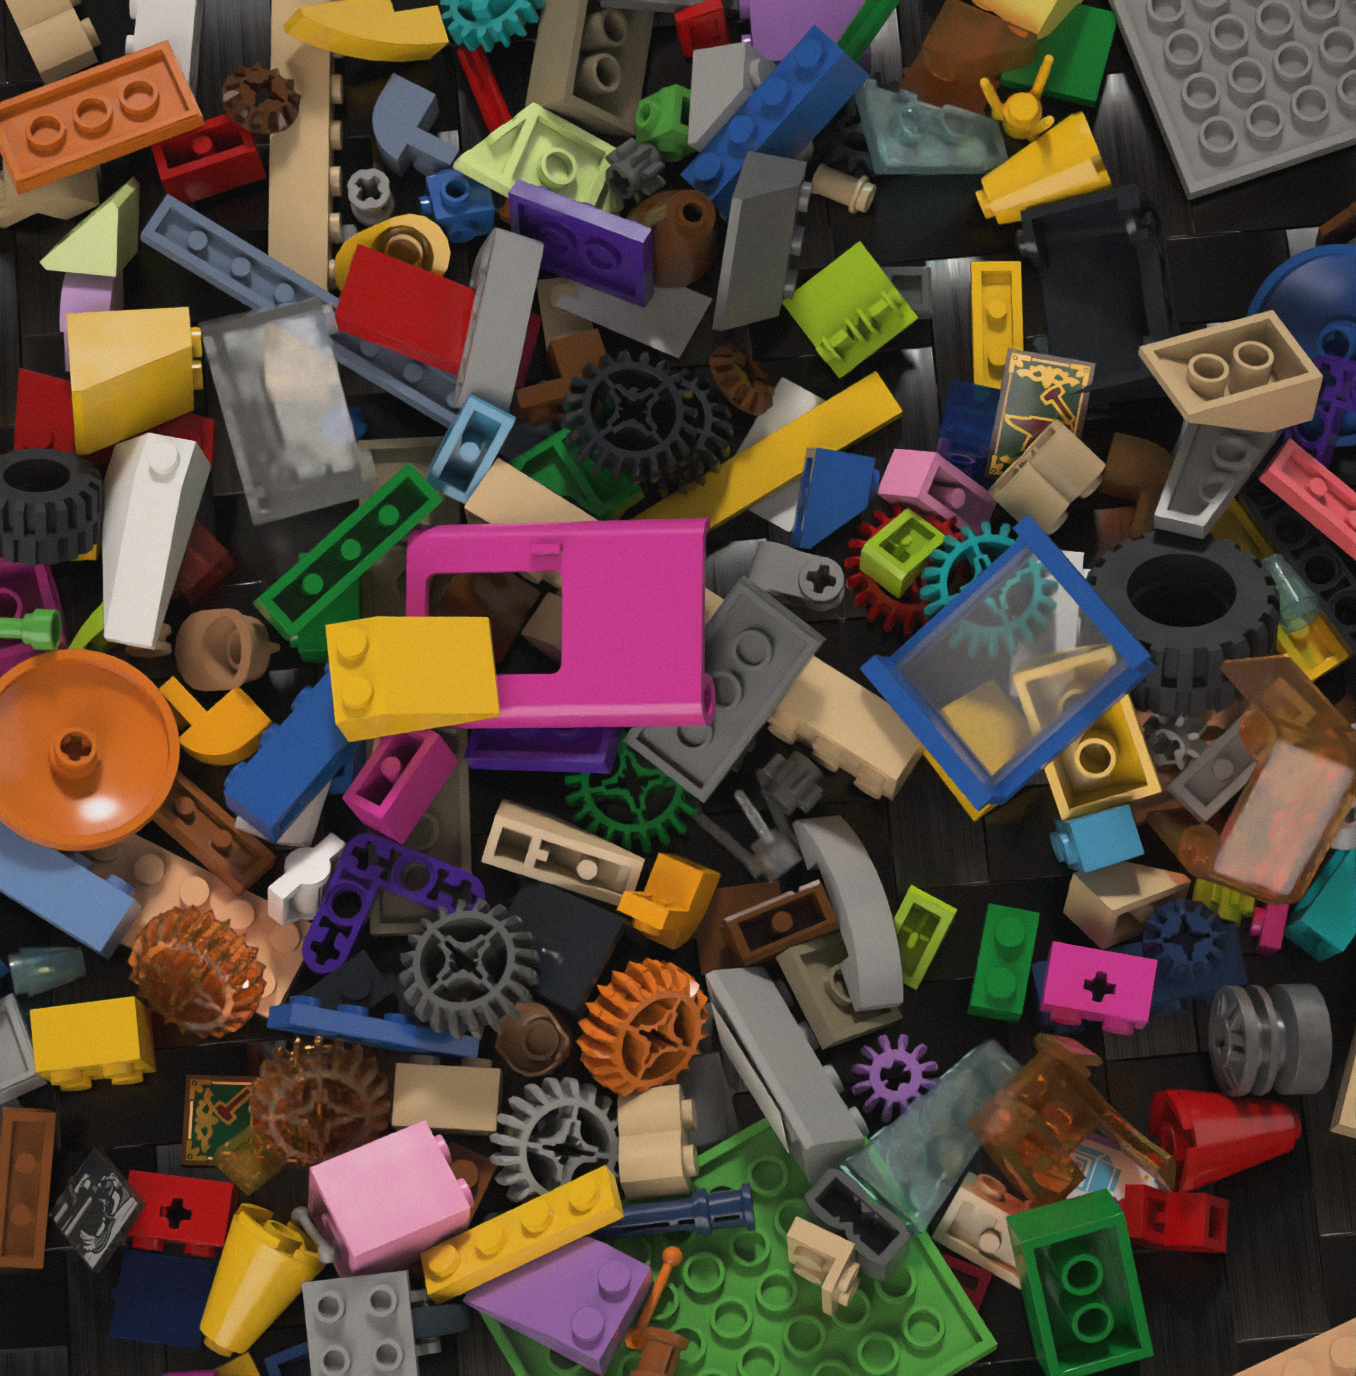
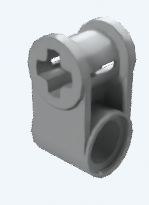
(791, 577)

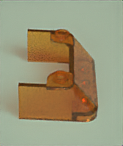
(1291, 798)

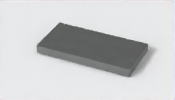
(754, 659)

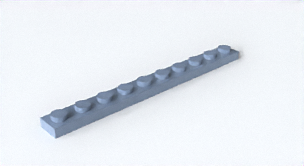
(265, 282)

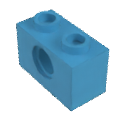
(1097, 839)

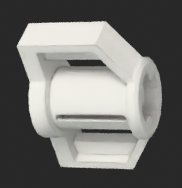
(304, 881)

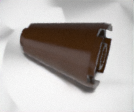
(682, 235)

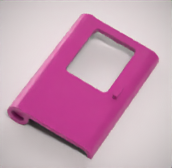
(626, 617)

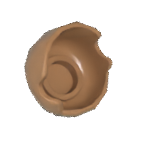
(536, 1041)

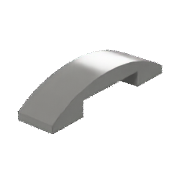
(862, 910)

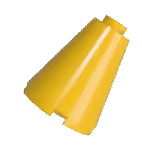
(1047, 171)
(256, 1278)

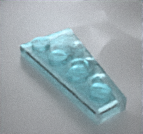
(929, 1146)

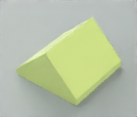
(103, 239)

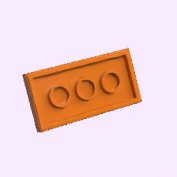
(96, 117)

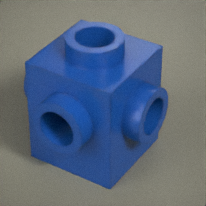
(457, 205)

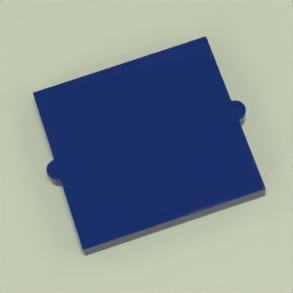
(161, 1299)

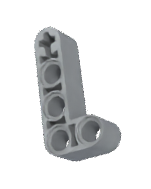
(505, 288)

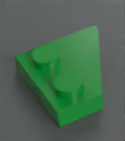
(557, 470)

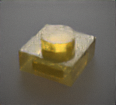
(247, 1161)

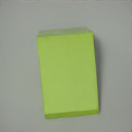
(900, 552)
(920, 930)

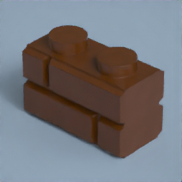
(777, 924)

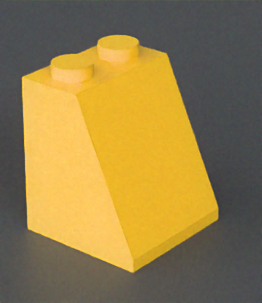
(130, 372)

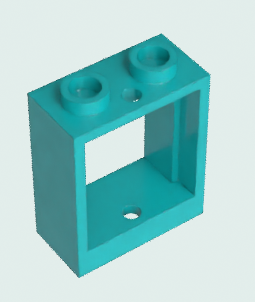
(1326, 913)

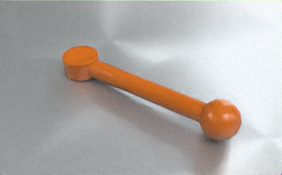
(671, 1257)

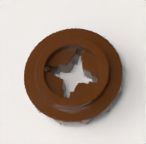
(274, 114)
(741, 379)

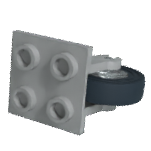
(375, 1325)

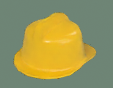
(403, 237)

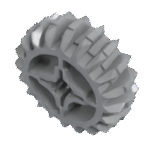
(560, 1128)

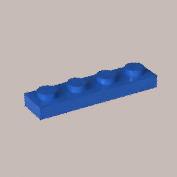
(354, 1026)

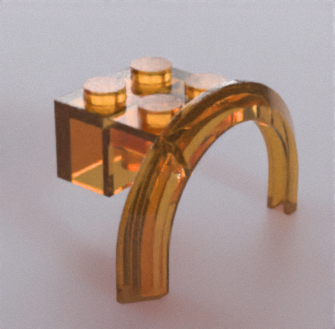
(1047, 1114)

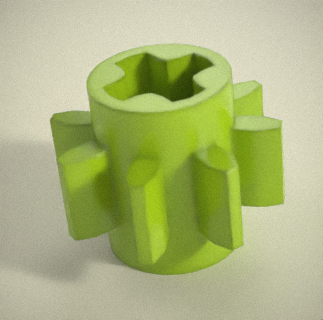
(1225, 902)

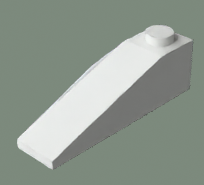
(146, 526)

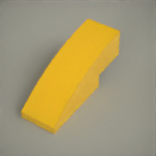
(370, 30)

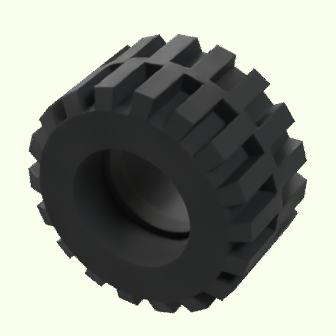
(48, 506)

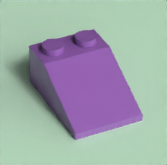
(570, 1300)

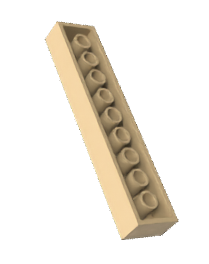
(822, 708)

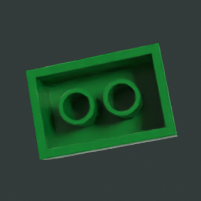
(1080, 1285)

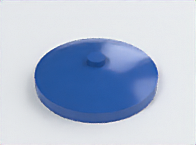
(1318, 306)

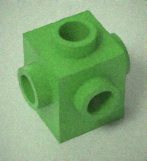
(664, 122)

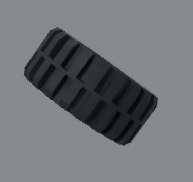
(1198, 582)

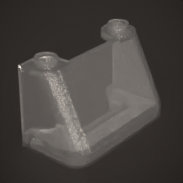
(286, 409)

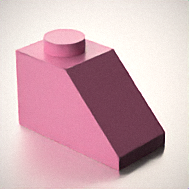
(936, 487)

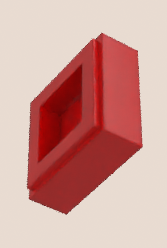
(701, 26)

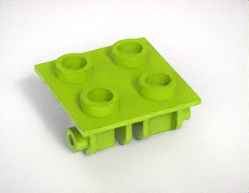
(850, 310)

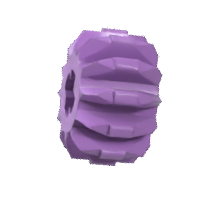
(882, 1065)

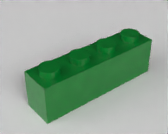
(347, 551)

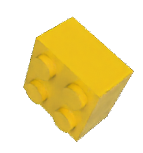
(93, 1043)

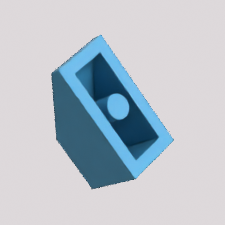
(468, 448)

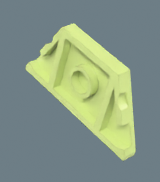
(544, 153)

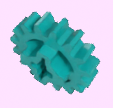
(488, 20)

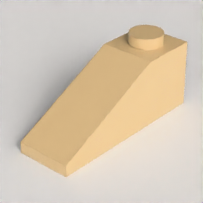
(559, 853)

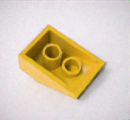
(411, 674)

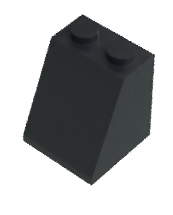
(575, 946)

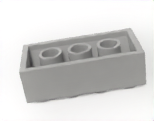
(783, 1056)

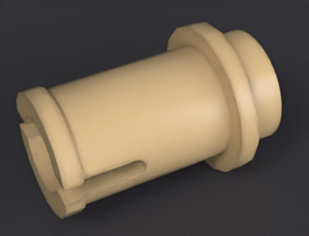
(844, 188)

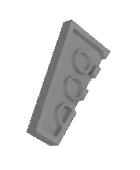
(1208, 475)

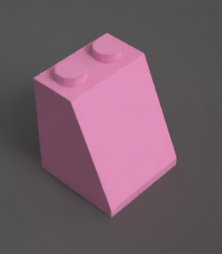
(388, 1201)

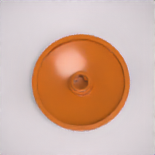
(83, 750)

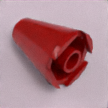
(1219, 1133)

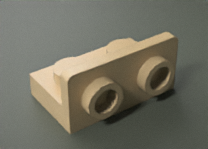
(978, 1226)
(824, 1256)

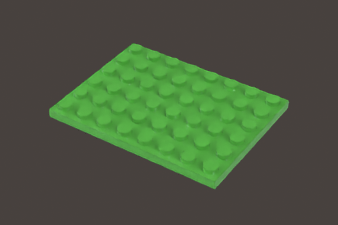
(759, 1316)

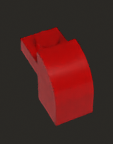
(1175, 1219)

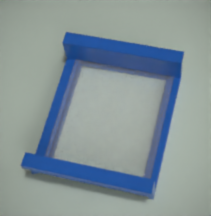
(1011, 669)

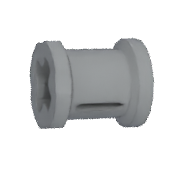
(371, 183)

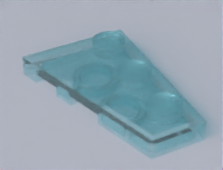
(926, 139)

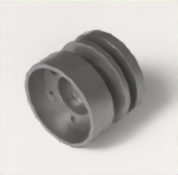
(1270, 1039)

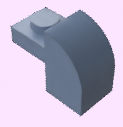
(402, 127)

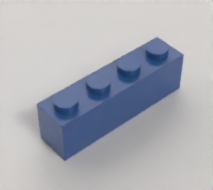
(779, 115)
(291, 763)

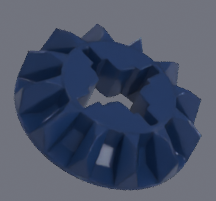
(1171, 958)

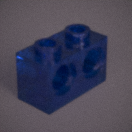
(968, 426)

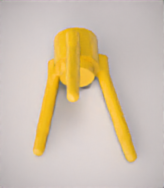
(1022, 110)

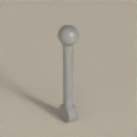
(326, 1252)

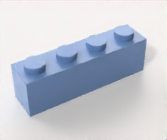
(66, 892)

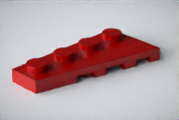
(47, 421)

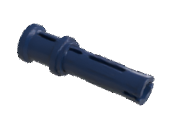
(700, 1213)

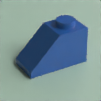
(831, 493)

